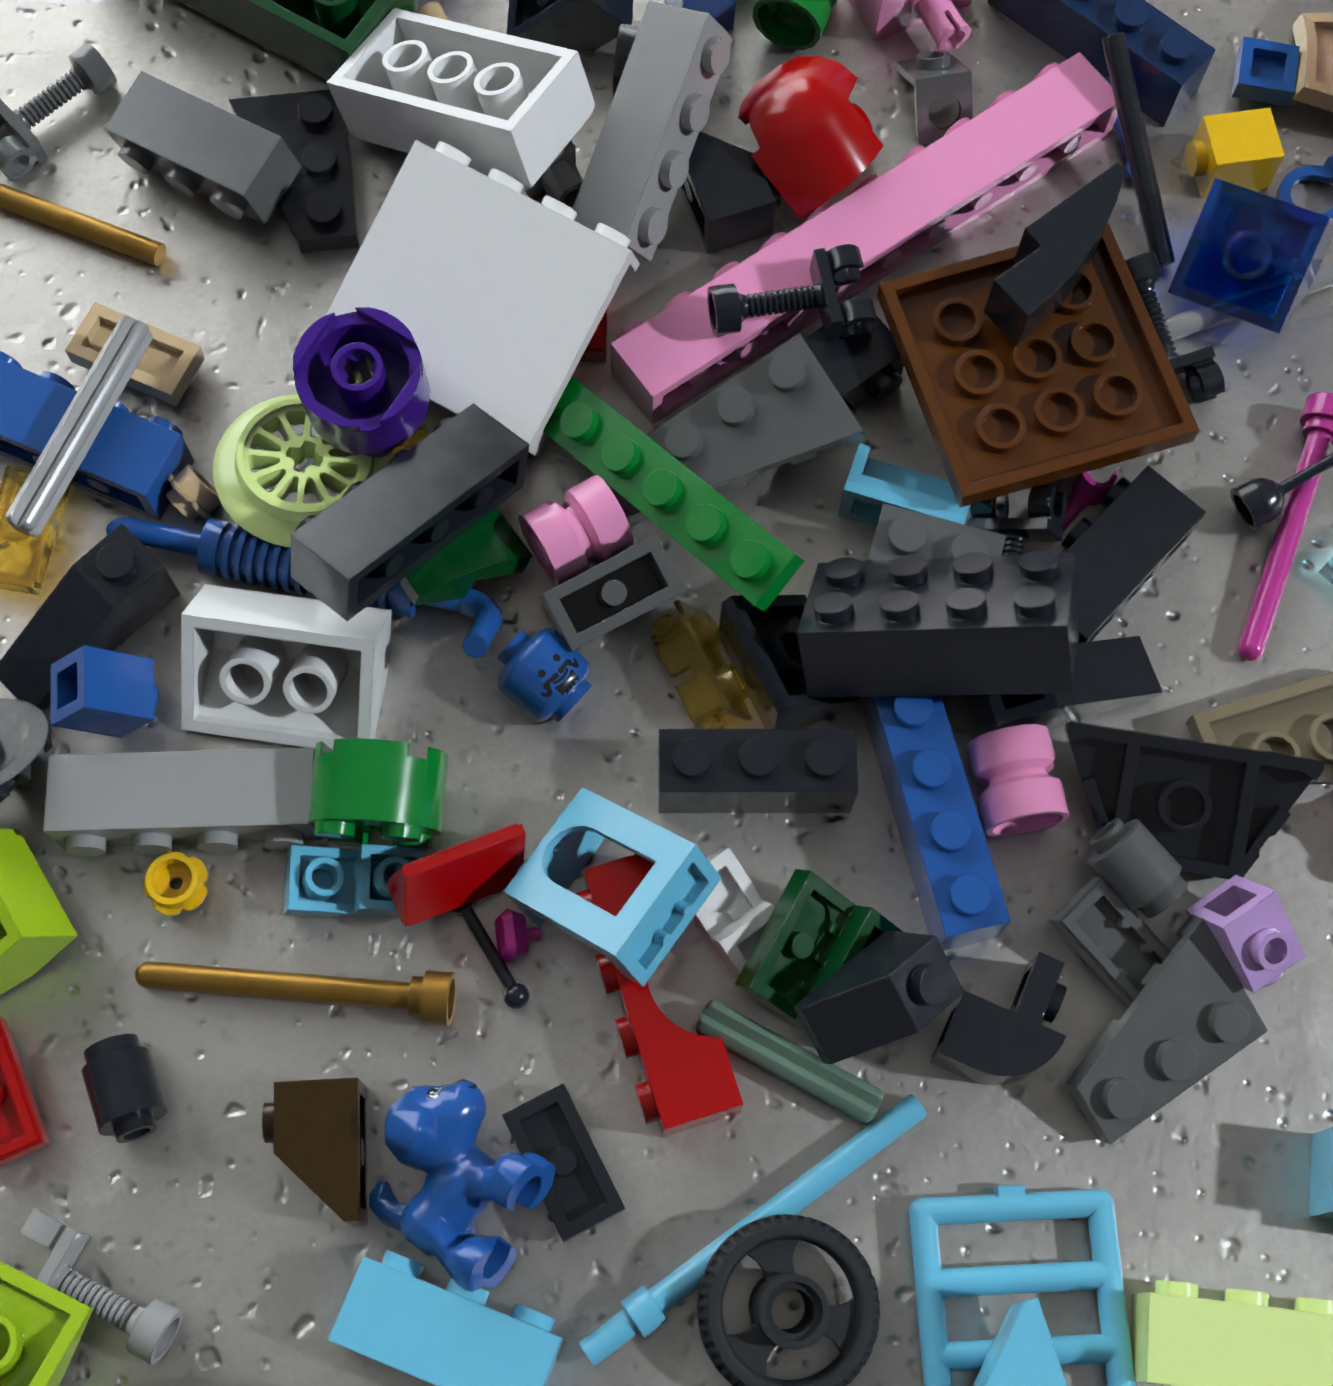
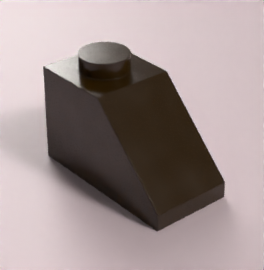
(322, 1139)

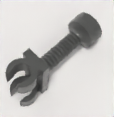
(22, 148)

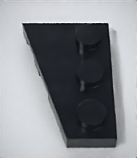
(321, 197)

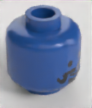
(543, 675)

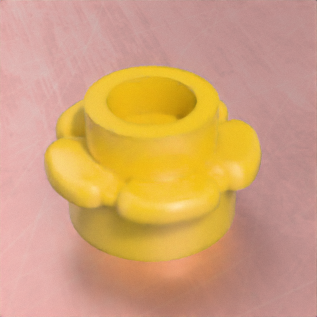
(162, 873)

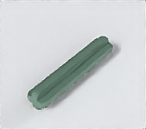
(790, 1062)

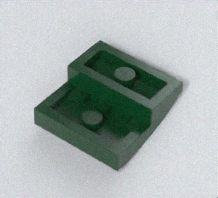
(481, 552)
(806, 942)

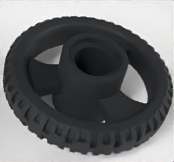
(771, 1244)

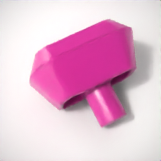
(513, 935)

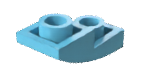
(343, 880)

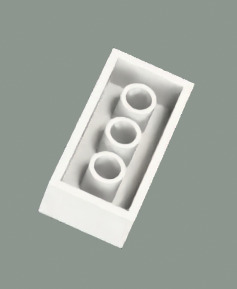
(471, 87)

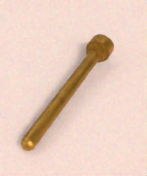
(424, 997)

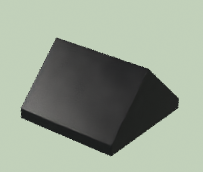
(769, 660)

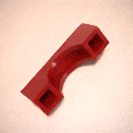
(684, 1072)

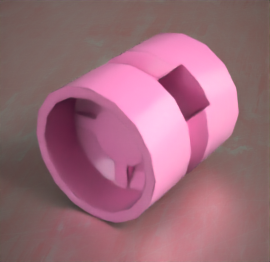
(581, 528)
(1015, 770)

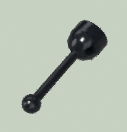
(1262, 499)

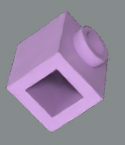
(1250, 931)

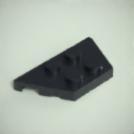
(1194, 796)

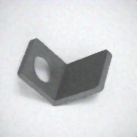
(933, 76)

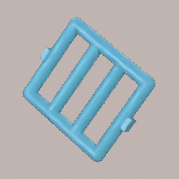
(1011, 1205)

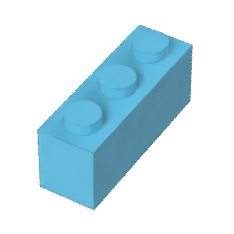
(441, 1332)

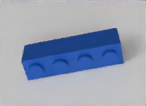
(124, 462)
(936, 819)

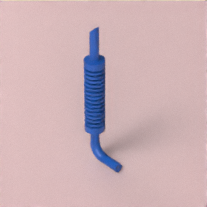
(237, 554)

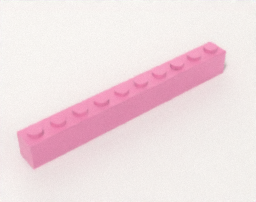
(886, 216)

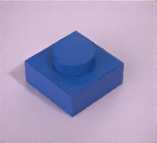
(1265, 71)

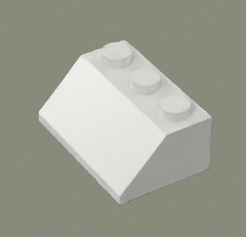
(281, 668)

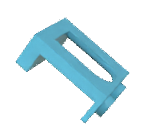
(652, 915)

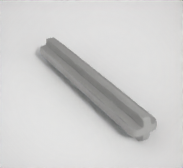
(79, 427)

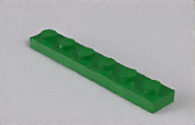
(672, 496)

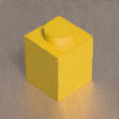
(1236, 149)

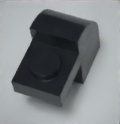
(999, 1043)

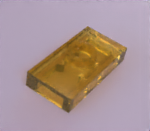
(22, 556)

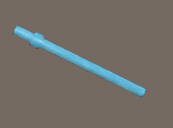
(645, 1309)

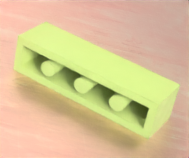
(1229, 1341)

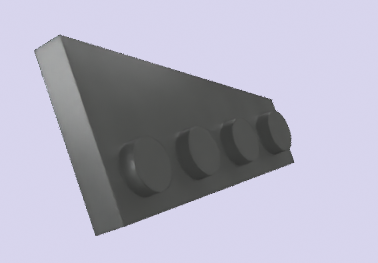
(758, 421)

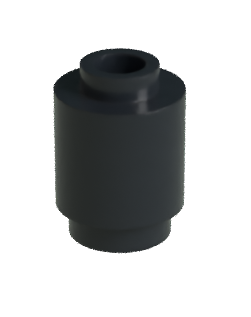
(123, 1088)

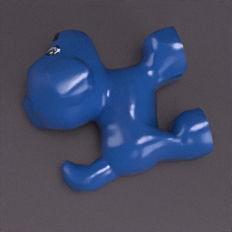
(437, 1134)

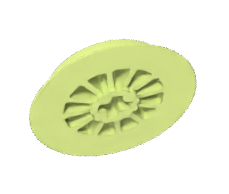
(244, 491)

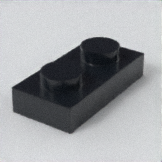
(581, 1185)

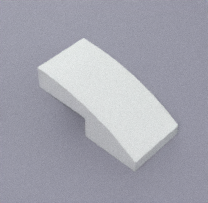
(733, 911)

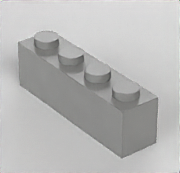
(653, 125)
(179, 800)

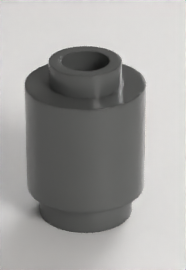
(1136, 867)

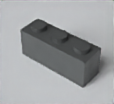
(202, 149)

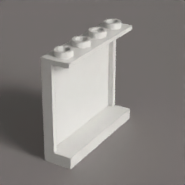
(486, 285)

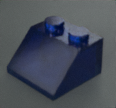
(1252, 256)

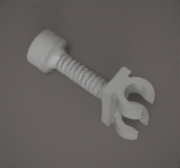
(149, 1327)

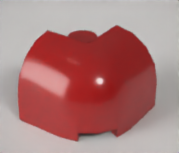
(809, 131)

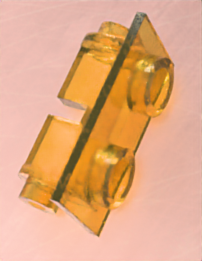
(692, 644)

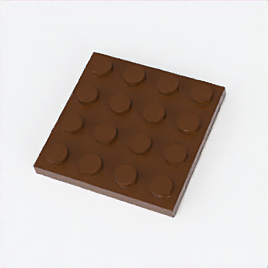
(1058, 404)

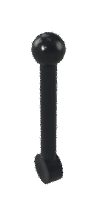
(515, 994)

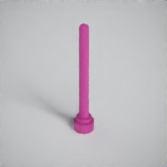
(1318, 431)

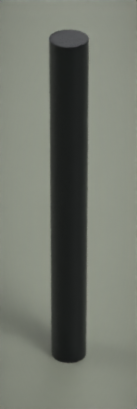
(1137, 147)

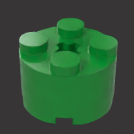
(377, 790)

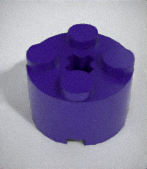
(390, 377)

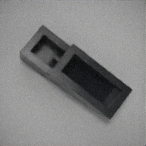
(1053, 257)

